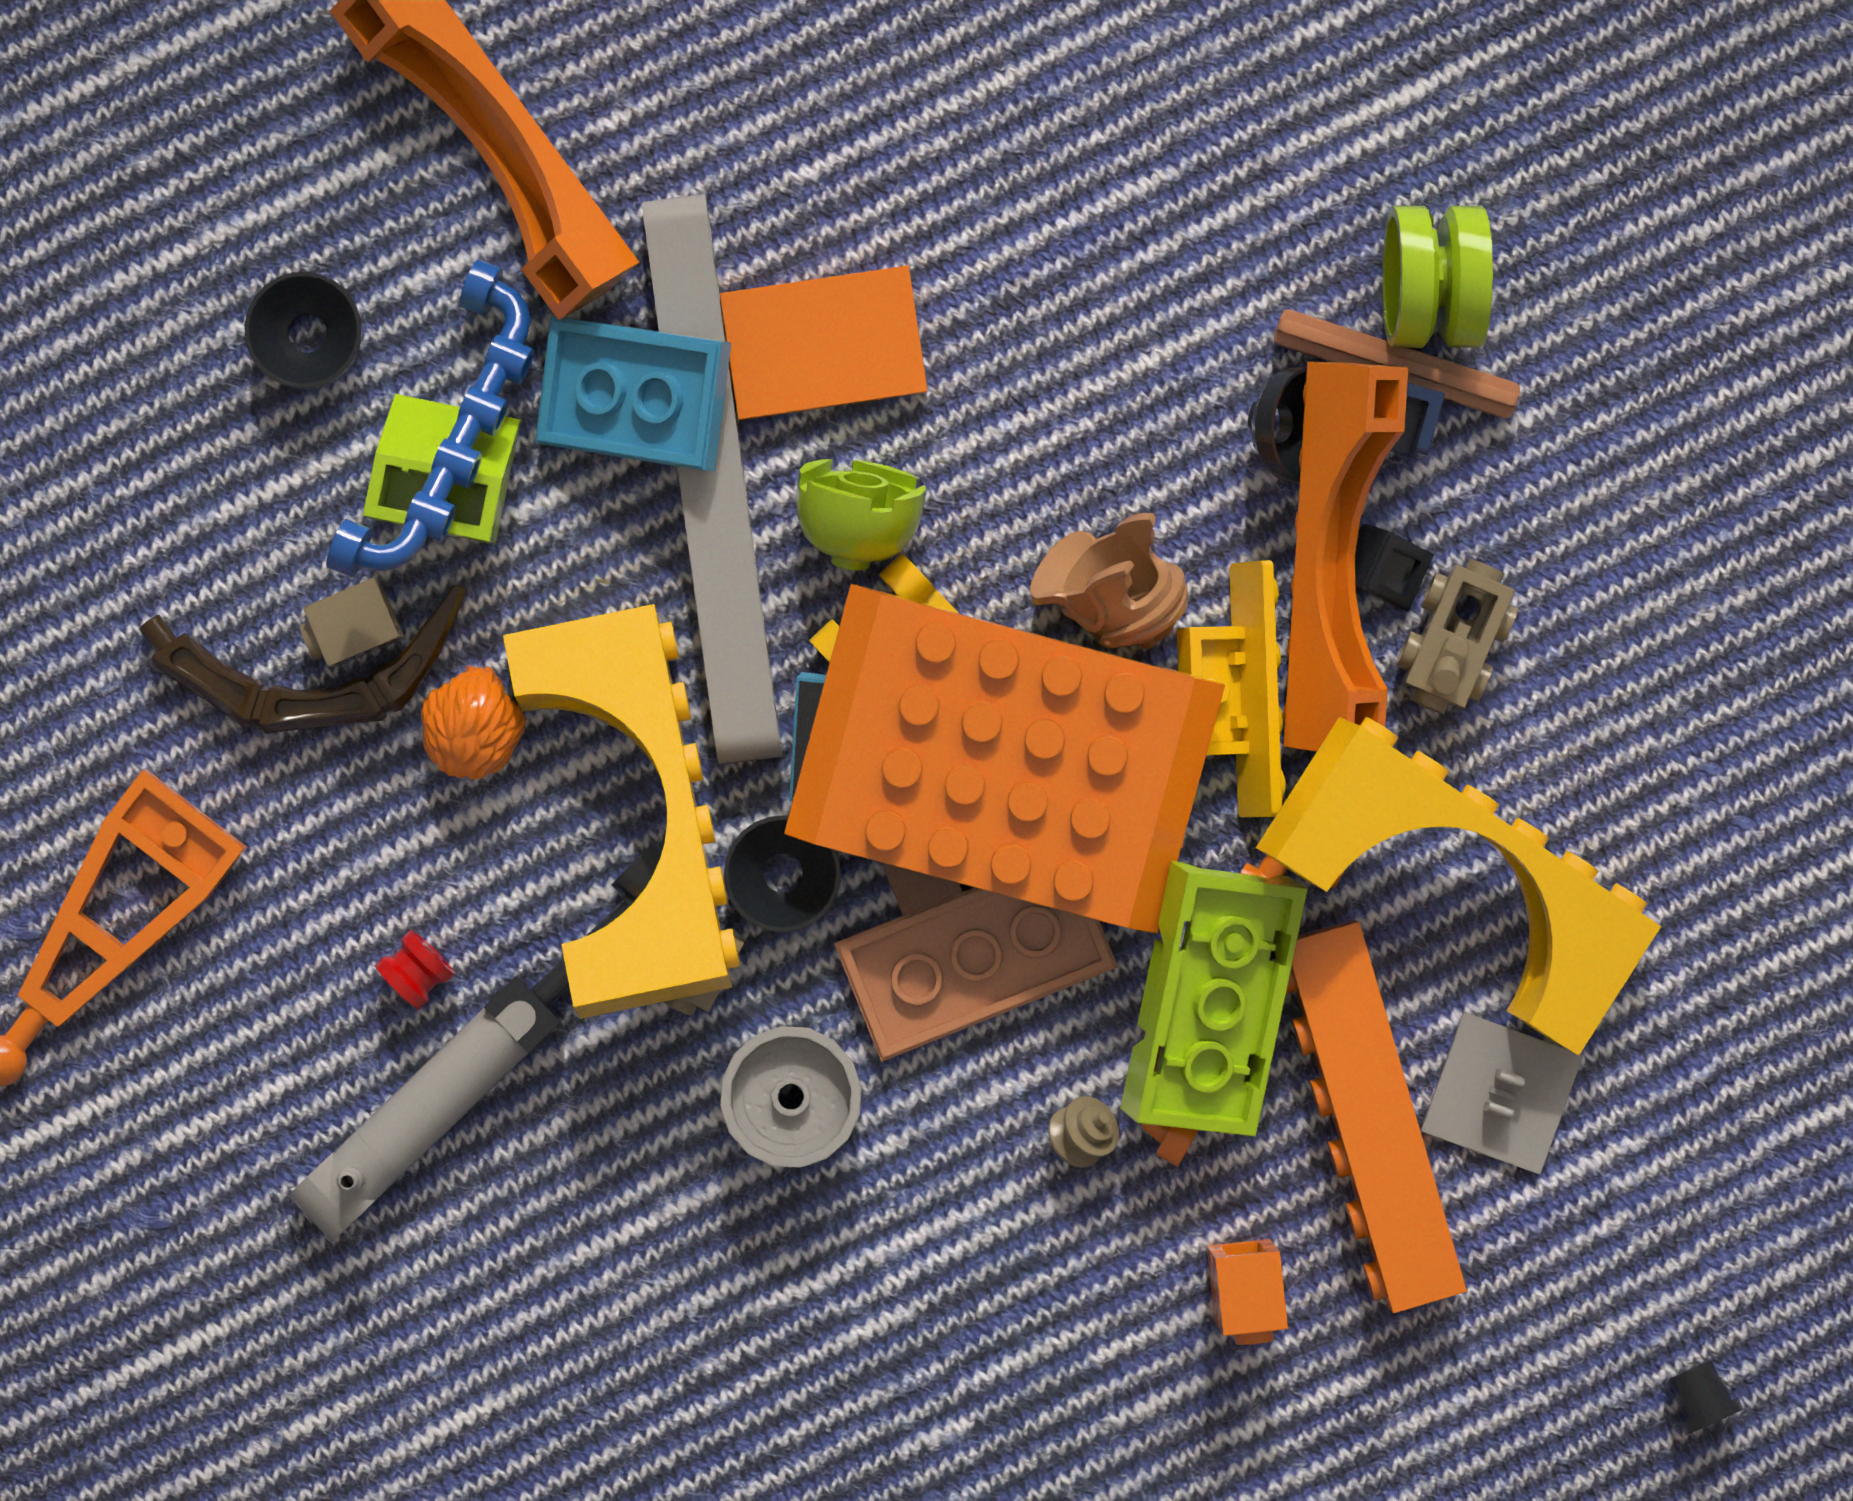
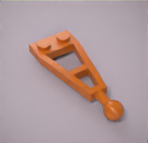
(173, 836)

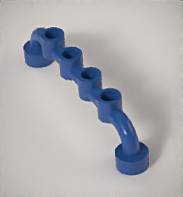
(455, 459)

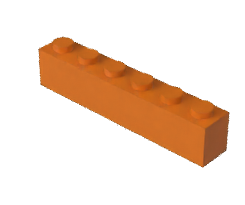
(1373, 1120)

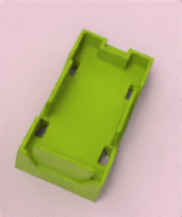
(1213, 1000)

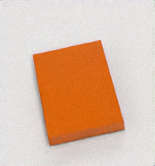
(823, 343)

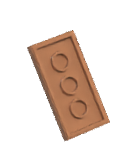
(965, 965)

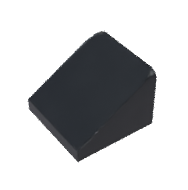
(1389, 566)

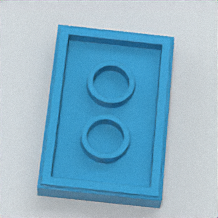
(633, 393)

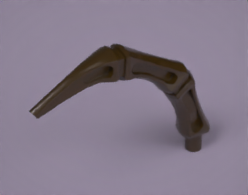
(288, 709)

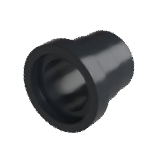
(1702, 1397)

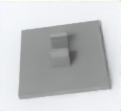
(1501, 1093)

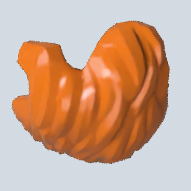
(471, 724)

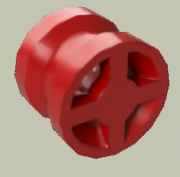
(415, 969)

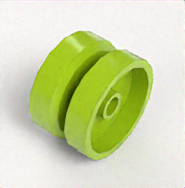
(1437, 276)

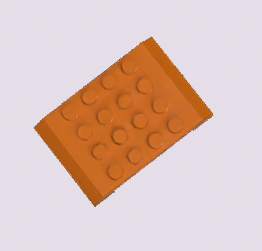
(1003, 759)

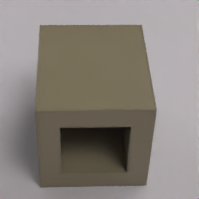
(350, 624)

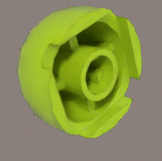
(858, 512)

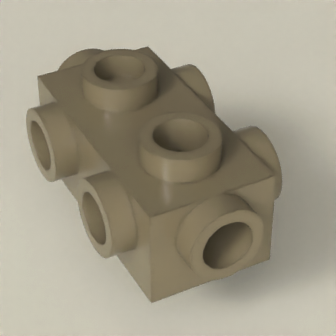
(1449, 656)

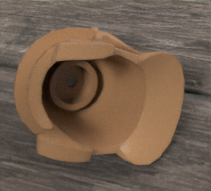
(1114, 584)

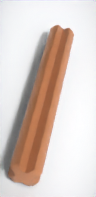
(1342, 344)

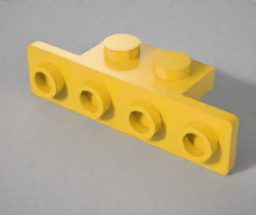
(1247, 663)

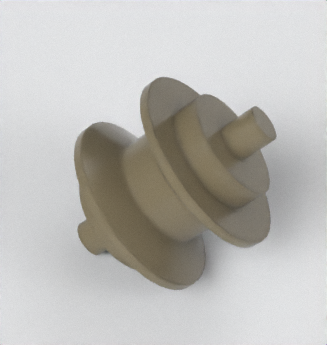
(1083, 1131)

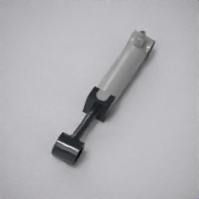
(446, 1085)

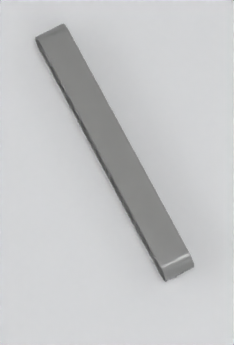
(716, 500)

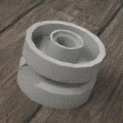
(783, 1134)

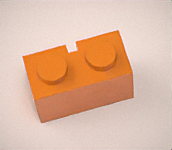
(1247, 1290)

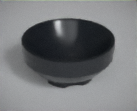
(275, 311)
(1280, 453)
(768, 907)

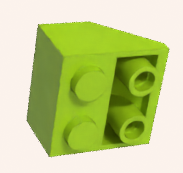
(406, 458)

